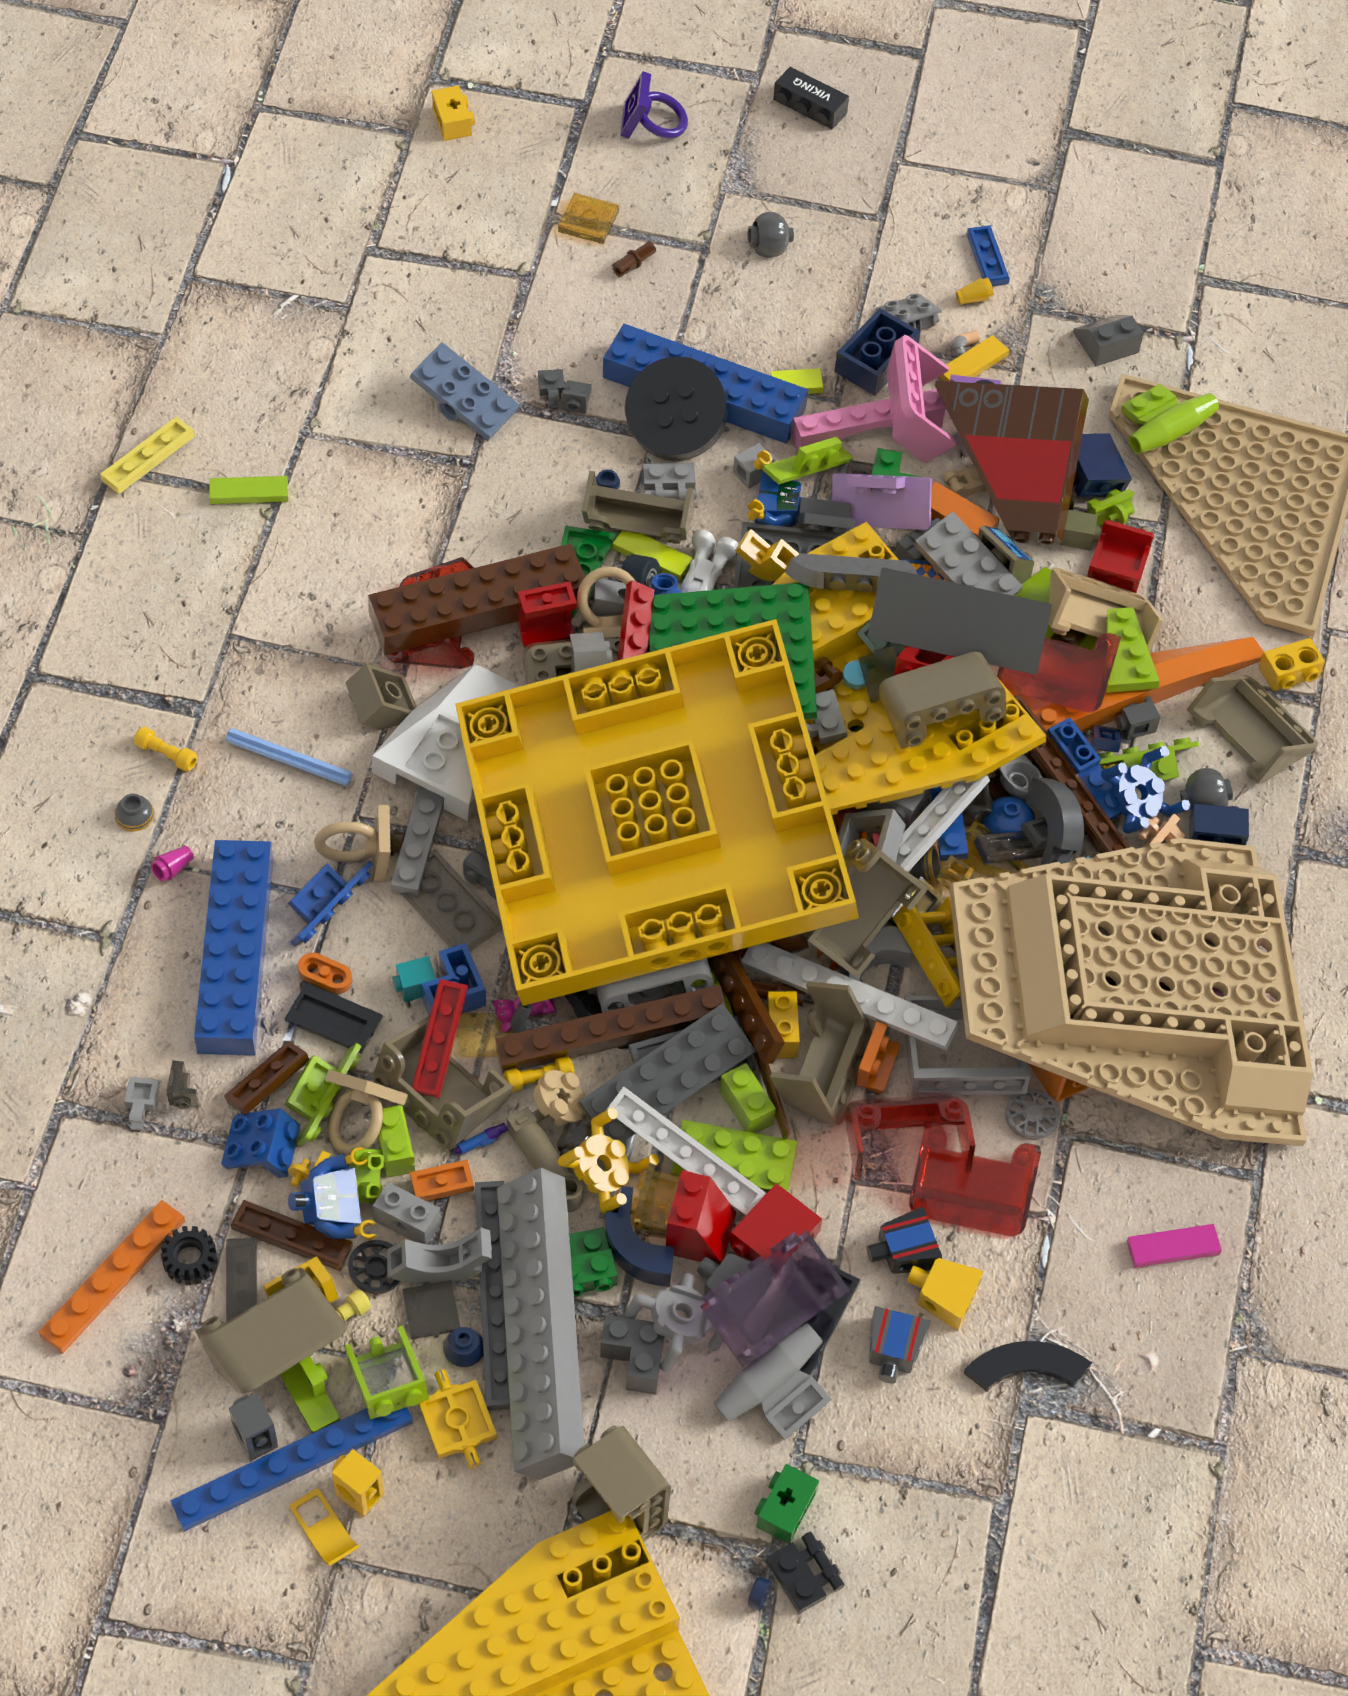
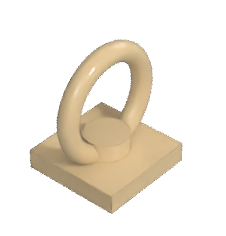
(608, 624)
(376, 842)
(363, 1092)

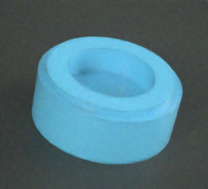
(853, 675)

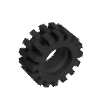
(189, 1271)

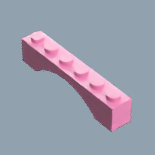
(856, 419)

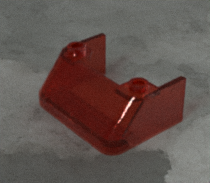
(907, 1112)

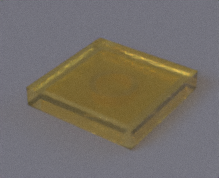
(588, 218)

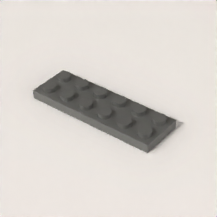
(675, 1068)

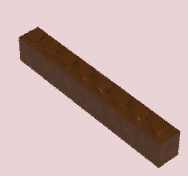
(605, 1029)

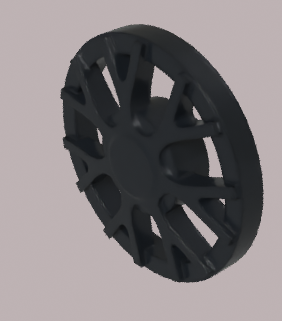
(374, 1267)

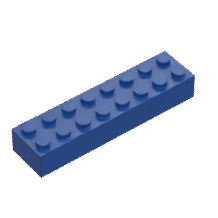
(753, 398)
(234, 948)

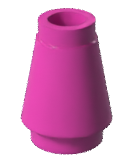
(171, 863)

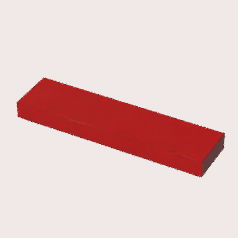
(439, 1038)

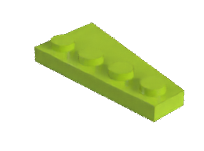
(1133, 663)

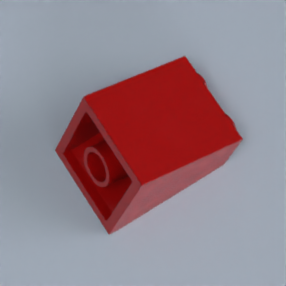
(699, 1219)

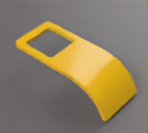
(327, 1535)

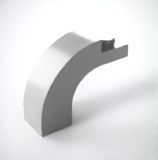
(889, 948)
(439, 1263)

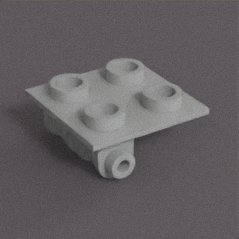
(914, 311)

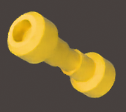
(184, 758)
(521, 1078)

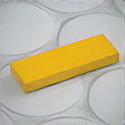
(977, 359)

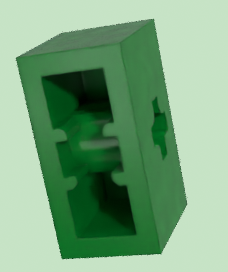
(784, 1520)

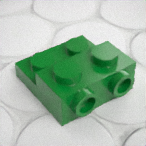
(591, 1262)

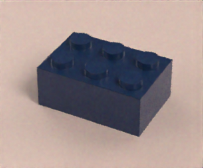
(868, 351)

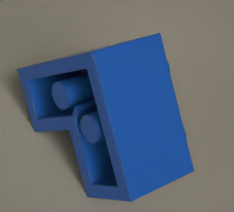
(457, 966)

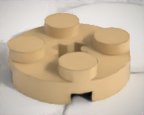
(568, 1088)

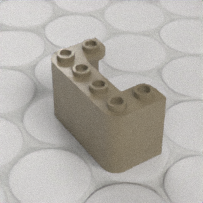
(621, 1481)

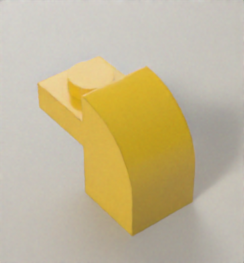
(765, 560)

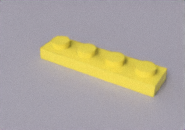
(147, 455)

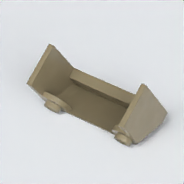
(637, 512)
(833, 1056)

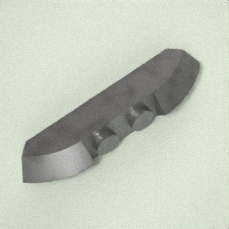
(842, 571)

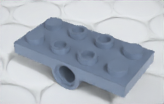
(464, 392)

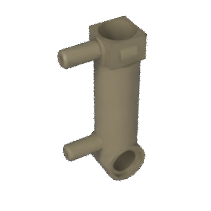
(541, 1152)

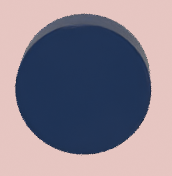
(759, 1593)

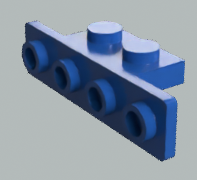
(321, 894)

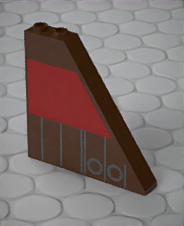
(1023, 450)

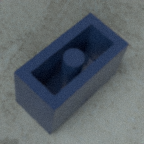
(1219, 824)

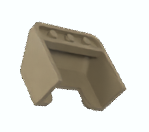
(543, 658)

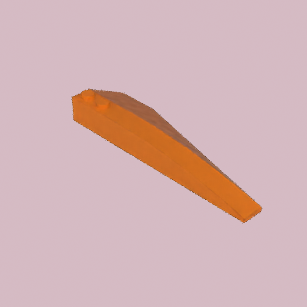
(1177, 671)

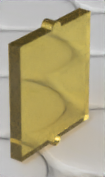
(479, 1033)

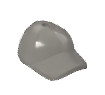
(1017, 776)

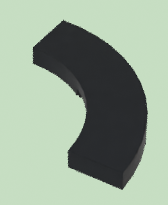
(1027, 1357)

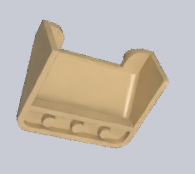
(1084, 602)

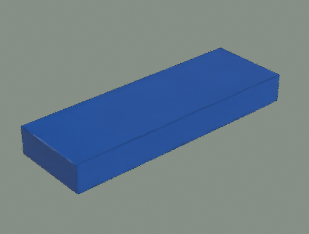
(988, 255)

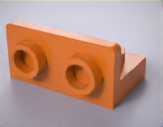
(877, 1060)

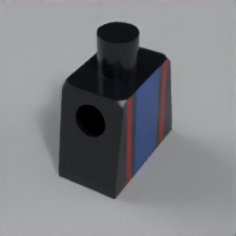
(906, 1243)

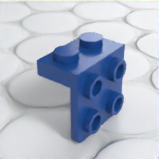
(262, 1139)

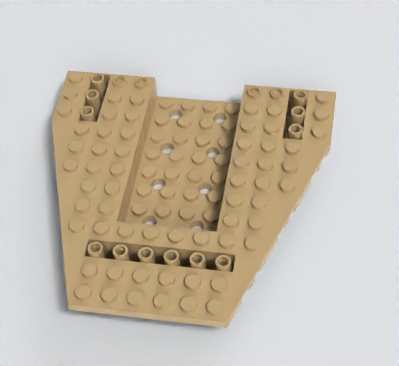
(1040, 991)

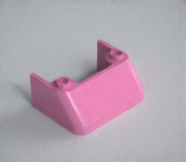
(907, 372)

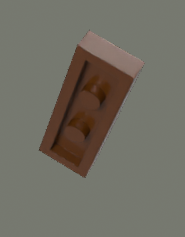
(266, 1078)

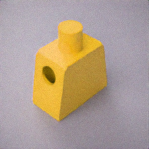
(946, 1289)

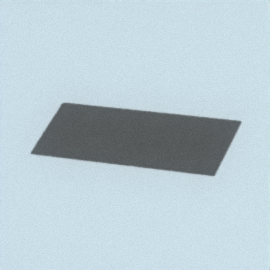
(959, 620)

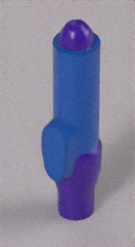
(482, 1139)

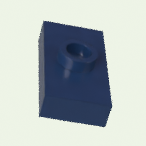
(1106, 738)

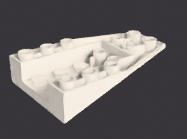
(431, 746)

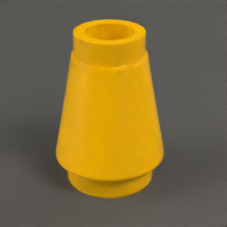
(976, 291)

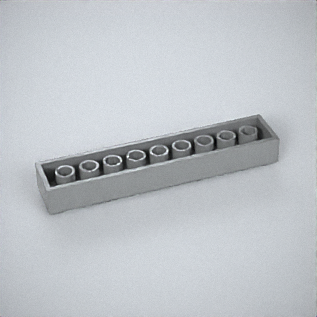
(540, 1324)

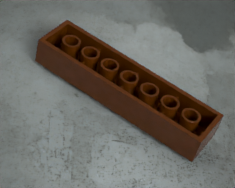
(466, 599)

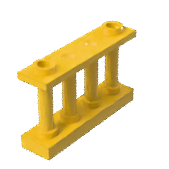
(927, 947)

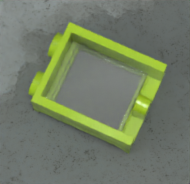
(388, 1376)

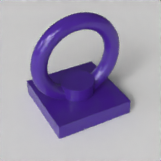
(638, 107)

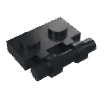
(796, 1577)

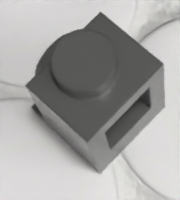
(1138, 719)

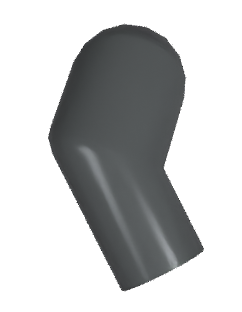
(520, 1019)

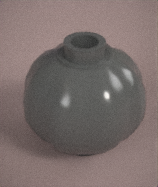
(770, 234)
(1207, 788)

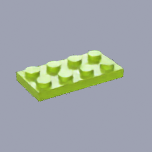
(754, 1155)

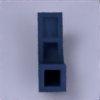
(636, 1257)

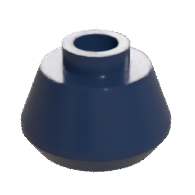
(463, 1347)

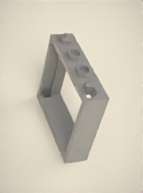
(960, 1080)

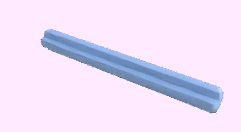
(289, 757)

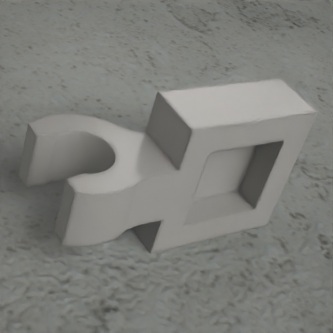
(140, 1096)

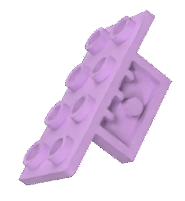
(885, 499)

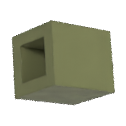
(1080, 530)

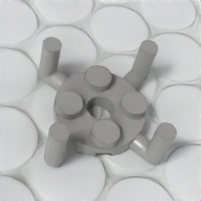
(672, 1325)

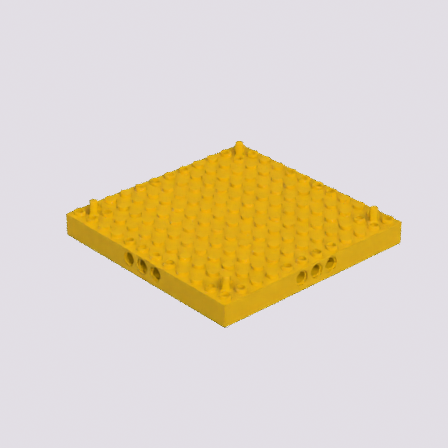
(653, 813)

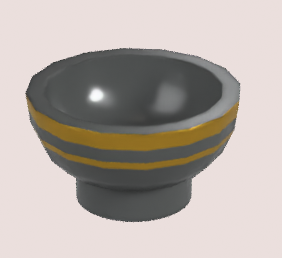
(134, 813)
(928, 866)

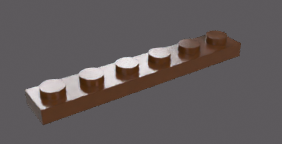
(747, 1005)

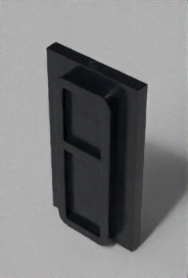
(333, 1017)

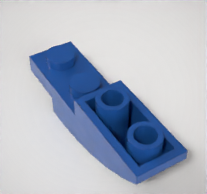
(1085, 763)

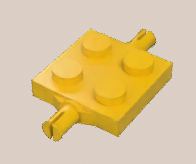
(457, 1419)

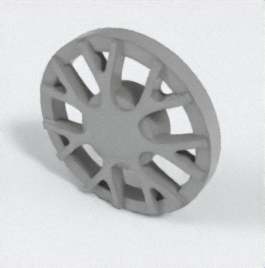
(1032, 1114)

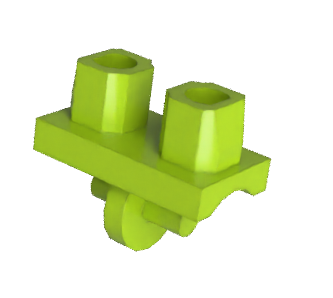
(1114, 508)
(368, 1174)

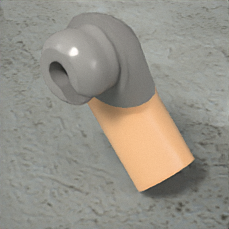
(963, 340)

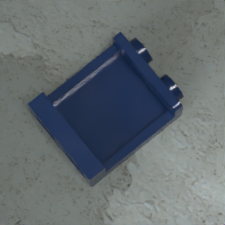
(1100, 467)

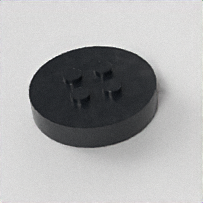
(676, 408)

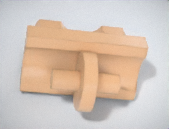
(1165, 831)

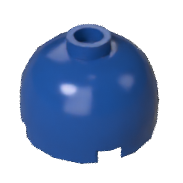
(1008, 815)

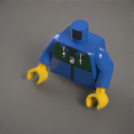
(776, 502)
(331, 1198)

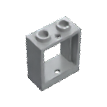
(886, 820)

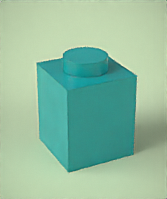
(411, 976)

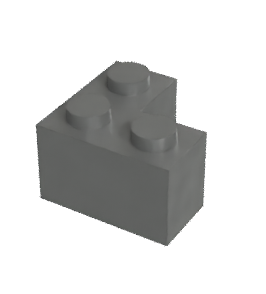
(640, 1345)

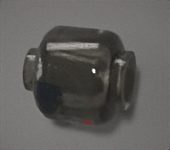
(573, 1135)

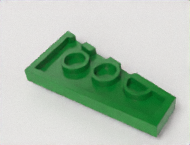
(589, 546)

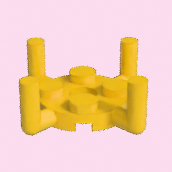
(613, 1155)

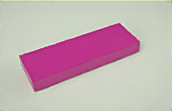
(1174, 1245)

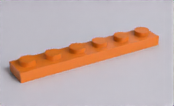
(111, 1277)

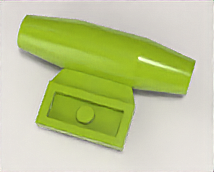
(1164, 417)

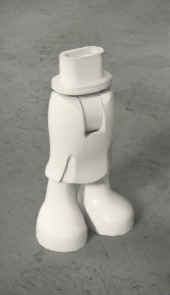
(703, 572)

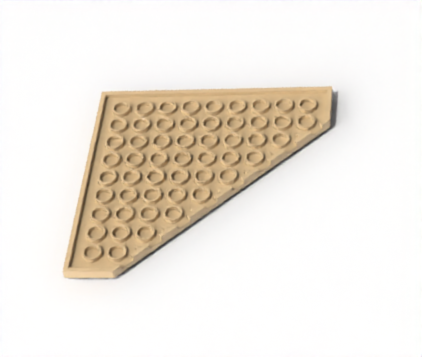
(1260, 499)

